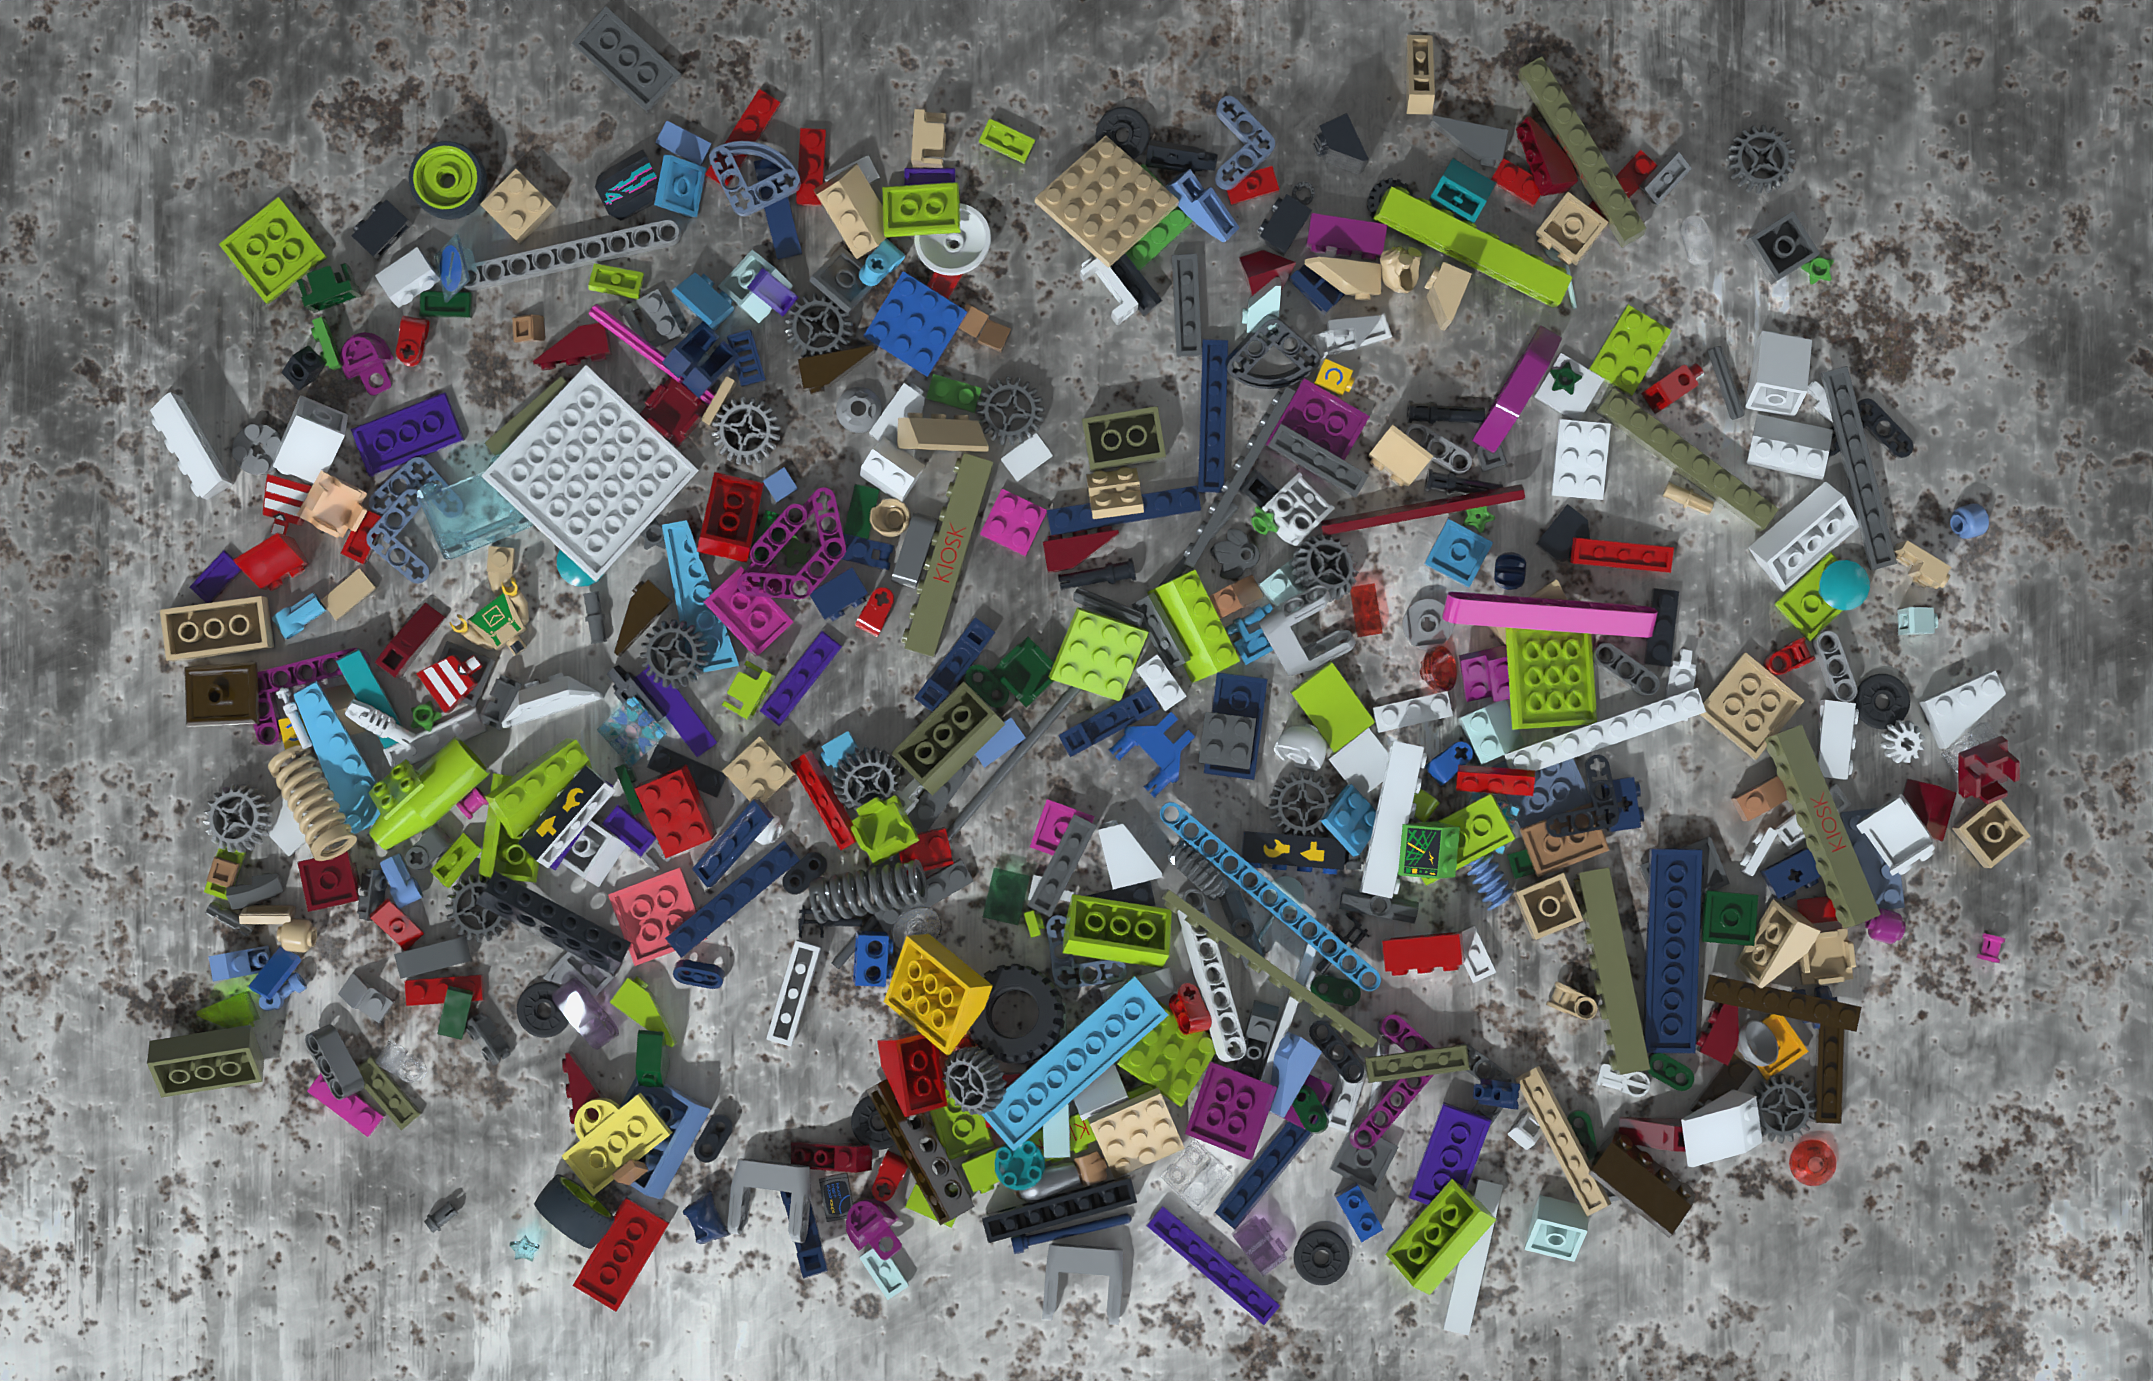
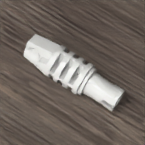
(378, 722)

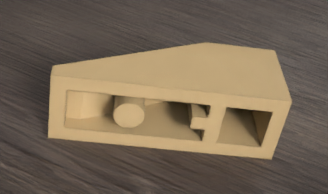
(1420, 74)
(1349, 276)

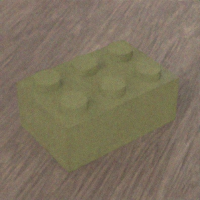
(1123, 438)

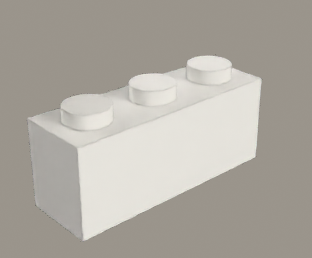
(1835, 738)

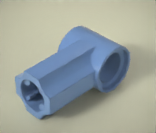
(403, 886)

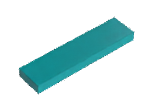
(366, 686)

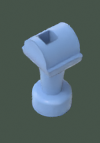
(295, 983)

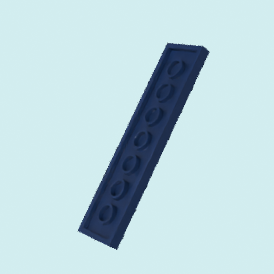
(1672, 950)

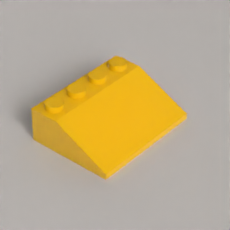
(936, 991)

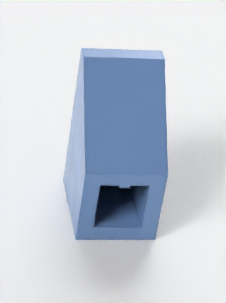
(239, 963)

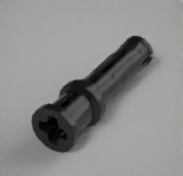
(1433, 412)
(1449, 481)
(1109, 573)

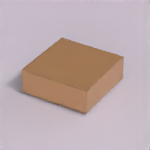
(973, 321)
(223, 872)
(630, 1172)

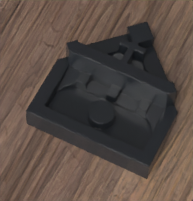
(1558, 538)

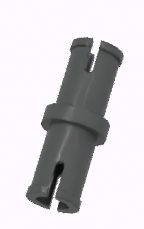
(595, 617)

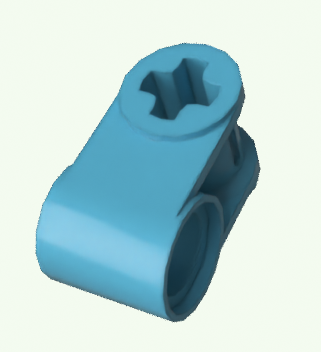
(881, 263)

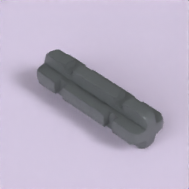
(228, 918)

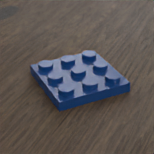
(915, 324)

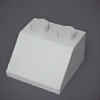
(891, 469)

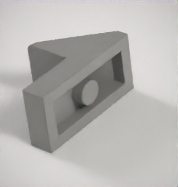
(1360, 326)
(366, 998)

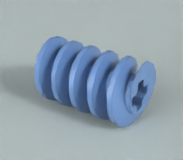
(1490, 881)

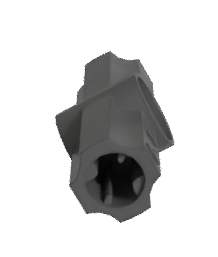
(1395, 908)
(1236, 912)

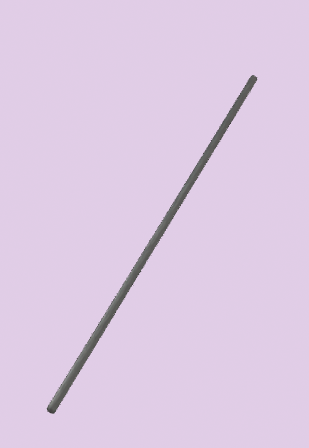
(1014, 759)

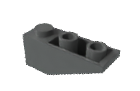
(1257, 1038)

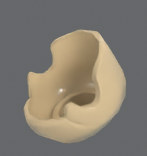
(890, 517)

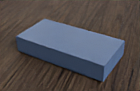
(683, 143)
(1000, 743)

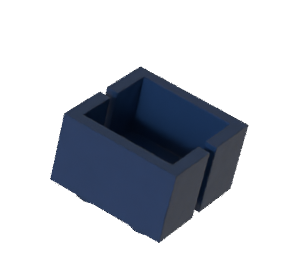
(693, 362)

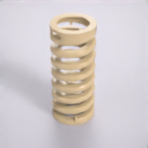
(314, 800)

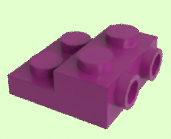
(1485, 674)

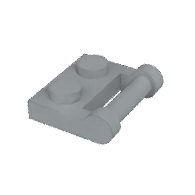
(657, 316)

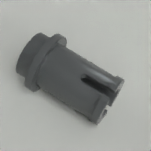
(1353, 863)
(440, 1217)

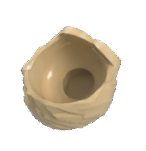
(1400, 268)

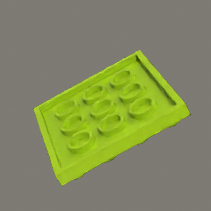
(1550, 678)

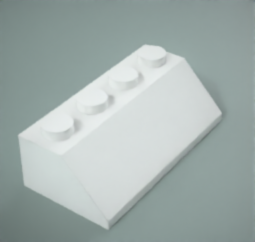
(190, 446)
(1804, 536)

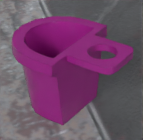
(364, 356)
(870, 1223)

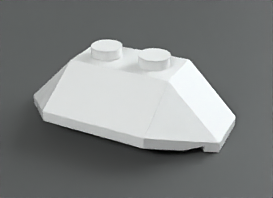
(548, 698)

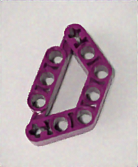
(1517, 389)
(790, 528)

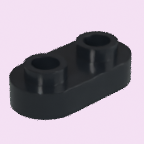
(804, 873)
(713, 1138)

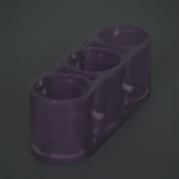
(585, 1013)

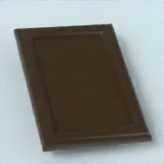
(221, 694)

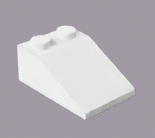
(594, 853)
(1722, 1128)

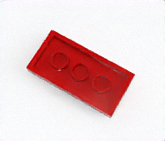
(621, 1254)

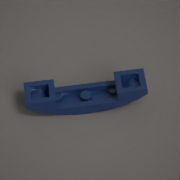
(778, 214)
(955, 665)
(1108, 721)
(811, 1252)

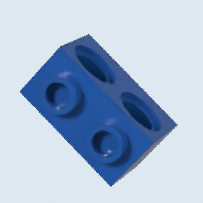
(864, 958)
(1358, 1212)

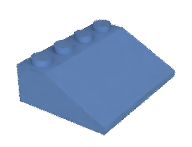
(684, 1118)

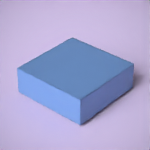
(780, 485)

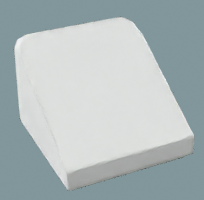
(1526, 1131)

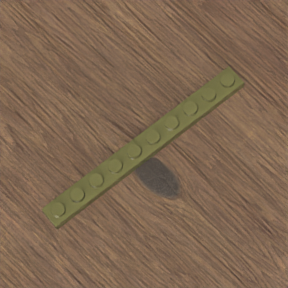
(1259, 963)

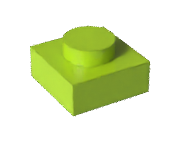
(1034, 923)

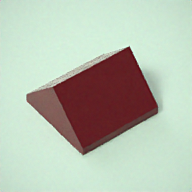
(1931, 804)

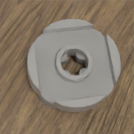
(244, 453)
(1416, 615)

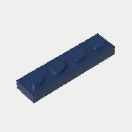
(733, 843)

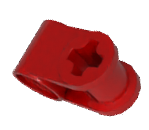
(413, 335)
(873, 615)
(1792, 656)
(1190, 1013)
(890, 1172)

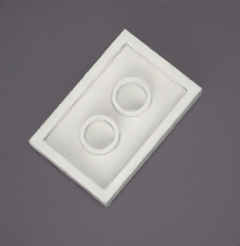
(1580, 459)

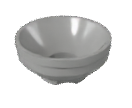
(861, 423)
(1761, 1041)

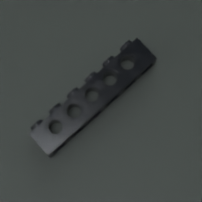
(553, 922)
(1059, 1209)

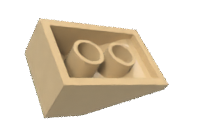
(1399, 456)
(1779, 942)

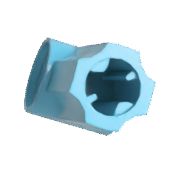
(293, 619)

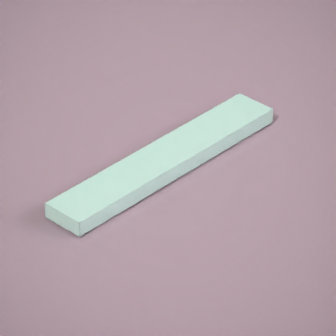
(1057, 1130)

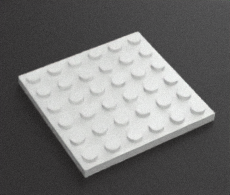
(590, 473)

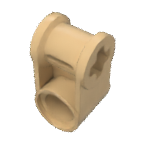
(1570, 1001)

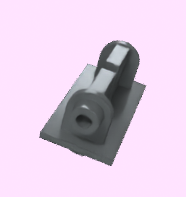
(504, 691)
(375, 884)
(480, 1032)

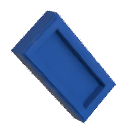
(275, 973)

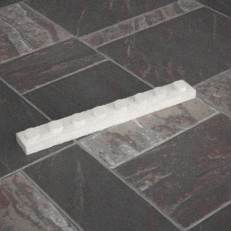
(1607, 732)

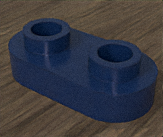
(698, 974)

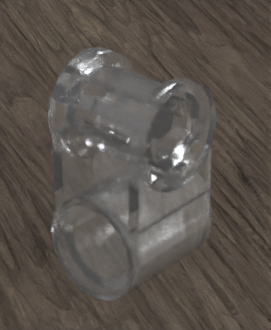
(397, 1061)

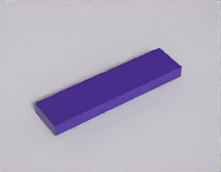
(800, 678)
(679, 714)

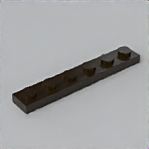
(1782, 1003)

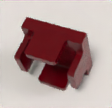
(673, 411)
(1985, 768)
(329, 882)

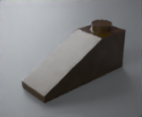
(827, 369)
(642, 611)

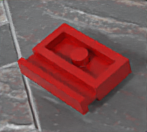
(931, 850)

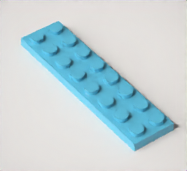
(1075, 1062)

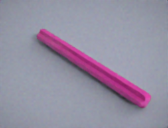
(639, 344)

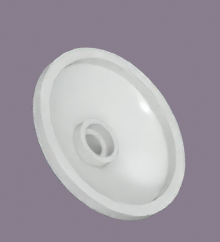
(973, 245)

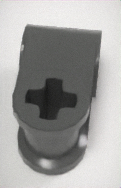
(432, 845)

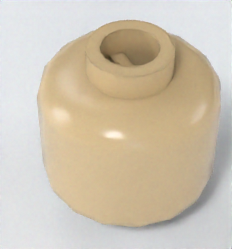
(297, 935)

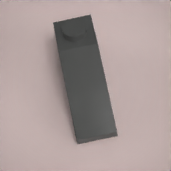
(1476, 140)

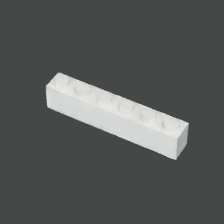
(1393, 810)

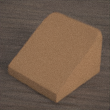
(528, 328)
(994, 335)

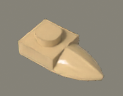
(500, 567)

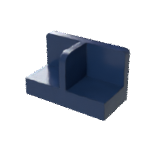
(1316, 289)

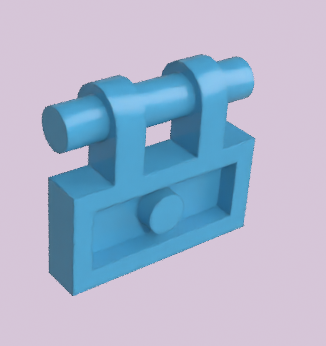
(1255, 644)

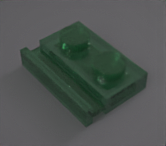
(1006, 896)

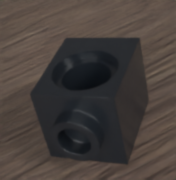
(303, 367)

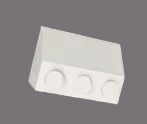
(1790, 447)

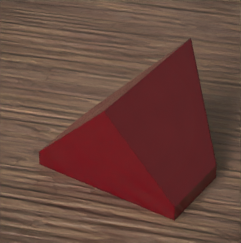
(1264, 266)

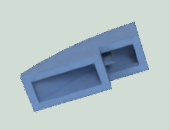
(1202, 206)

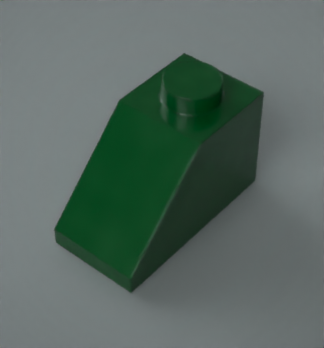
(651, 1059)

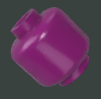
(1886, 927)

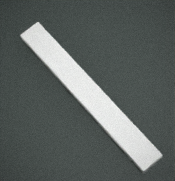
(1289, 1008)

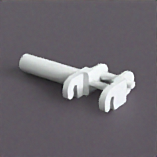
(292, 712)

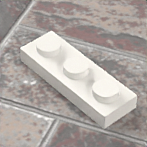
(1412, 711)

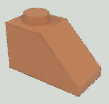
(1236, 596)

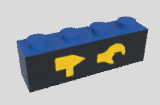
(1293, 850)

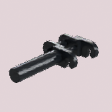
(855, 921)
(1325, 964)

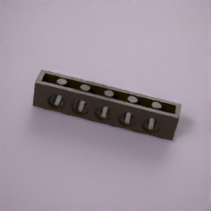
(921, 1162)

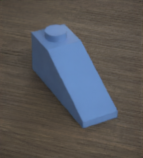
(1290, 1070)

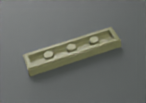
(1417, 1063)

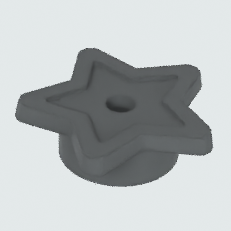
(651, 541)

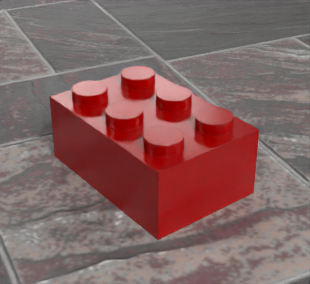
(675, 811)
(1423, 953)

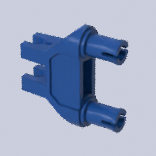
(1158, 748)

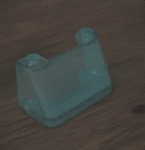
(469, 515)

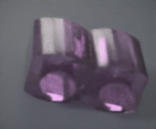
(1260, 1245)

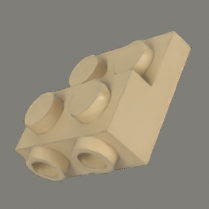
(1571, 229)
(1114, 493)
(1925, 567)

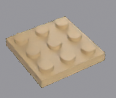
(1750, 705)
(1136, 1133)

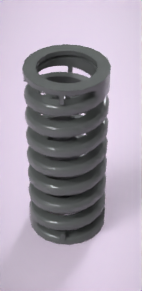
(820, 887)

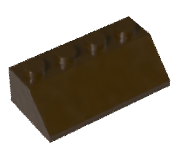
(1642, 1183)

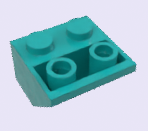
(1462, 191)

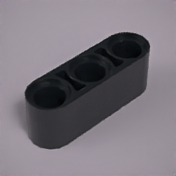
(1327, 1045)

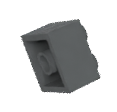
(1782, 247)

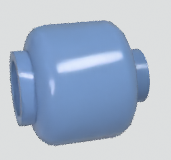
(1969, 521)

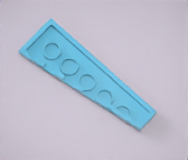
(690, 590)
(339, 758)

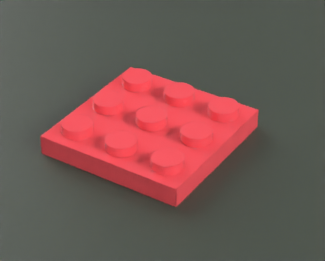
(652, 912)

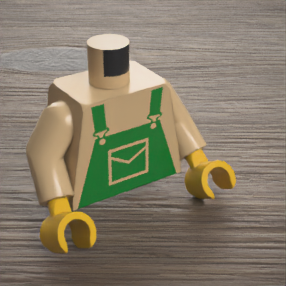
(498, 622)

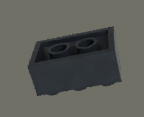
(1340, 145)

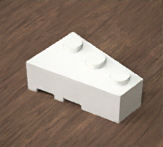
(1961, 706)

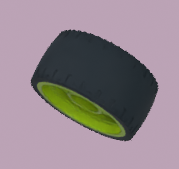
(431, 169)
(574, 1211)

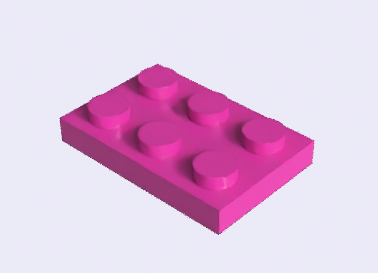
(750, 618)

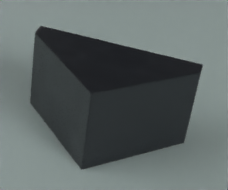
(1258, 489)

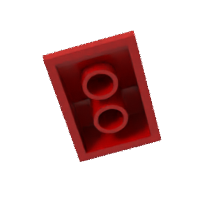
(730, 517)
(272, 561)
(913, 1072)

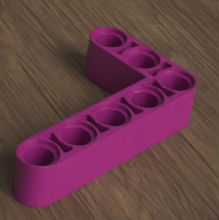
(295, 680)
(1400, 1086)

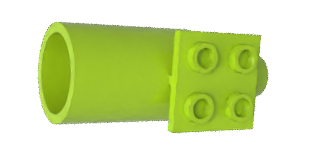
(419, 798)

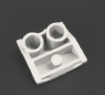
(1297, 510)

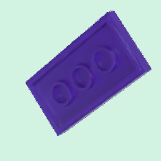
(407, 434)
(1449, 1152)

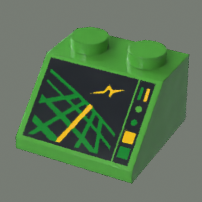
(1429, 850)

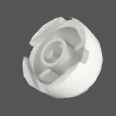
(1302, 746)

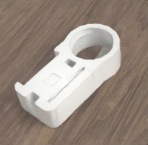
(1611, 1079)

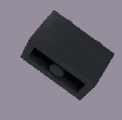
(1284, 224)
(381, 229)

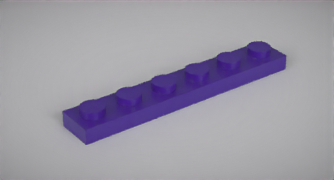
(1213, 1265)

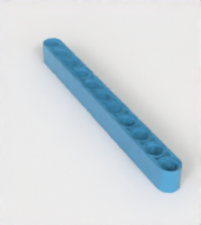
(1278, 905)

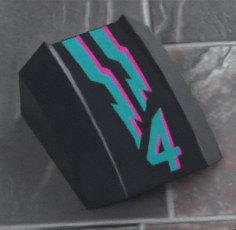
(628, 186)

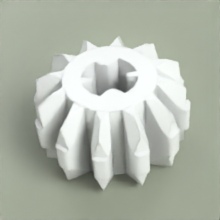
(1895, 737)

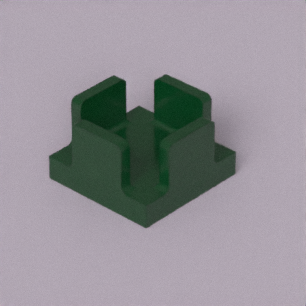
(328, 288)
(1025, 671)
(1729, 918)

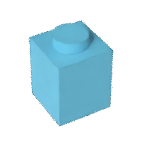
(837, 749)

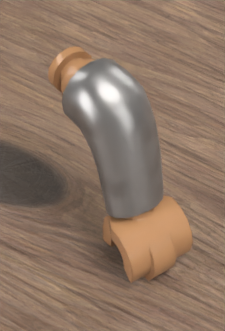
(1056, 1178)

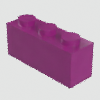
(1346, 236)

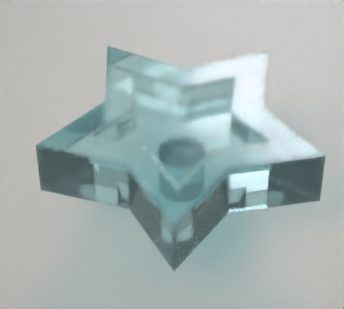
(524, 1248)

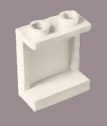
(1128, 304)
(1898, 834)

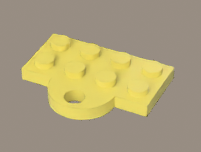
(613, 1139)

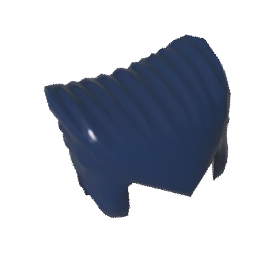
(706, 1219)

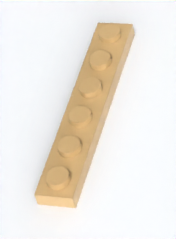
(1562, 1140)

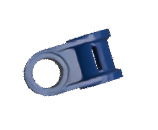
(1445, 764)

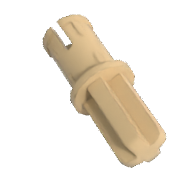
(1688, 498)

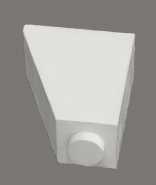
(907, 400)
(1125, 857)

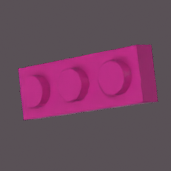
(352, 1108)

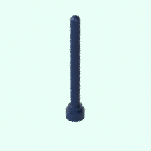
(1022, 1241)

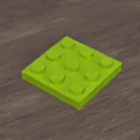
(273, 250)
(1098, 654)
(1170, 1058)

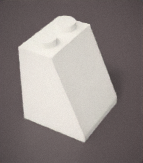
(1779, 373)
(310, 440)

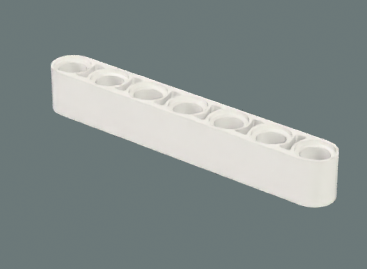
(1208, 988)

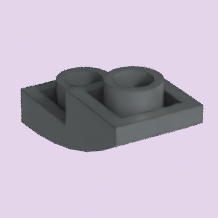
(262, 889)

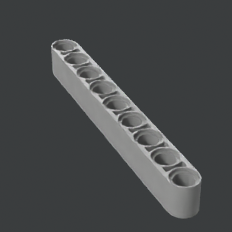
(582, 257)

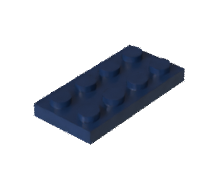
(1239, 697)

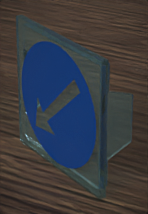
(453, 267)

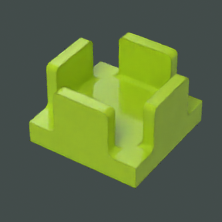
(749, 691)
(883, 829)

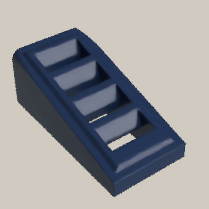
(744, 335)

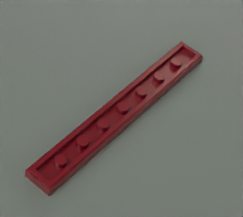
(1423, 509)

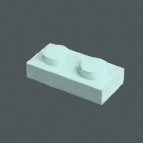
(884, 1273)

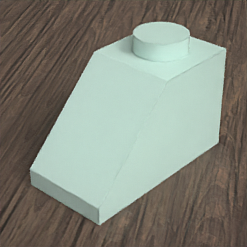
(1262, 304)
(1917, 621)

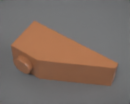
(1760, 798)

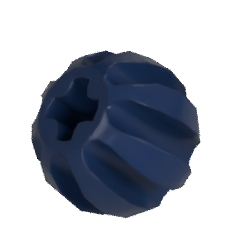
(1510, 571)

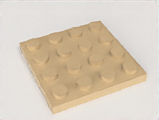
(1106, 201)

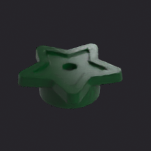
(1558, 375)

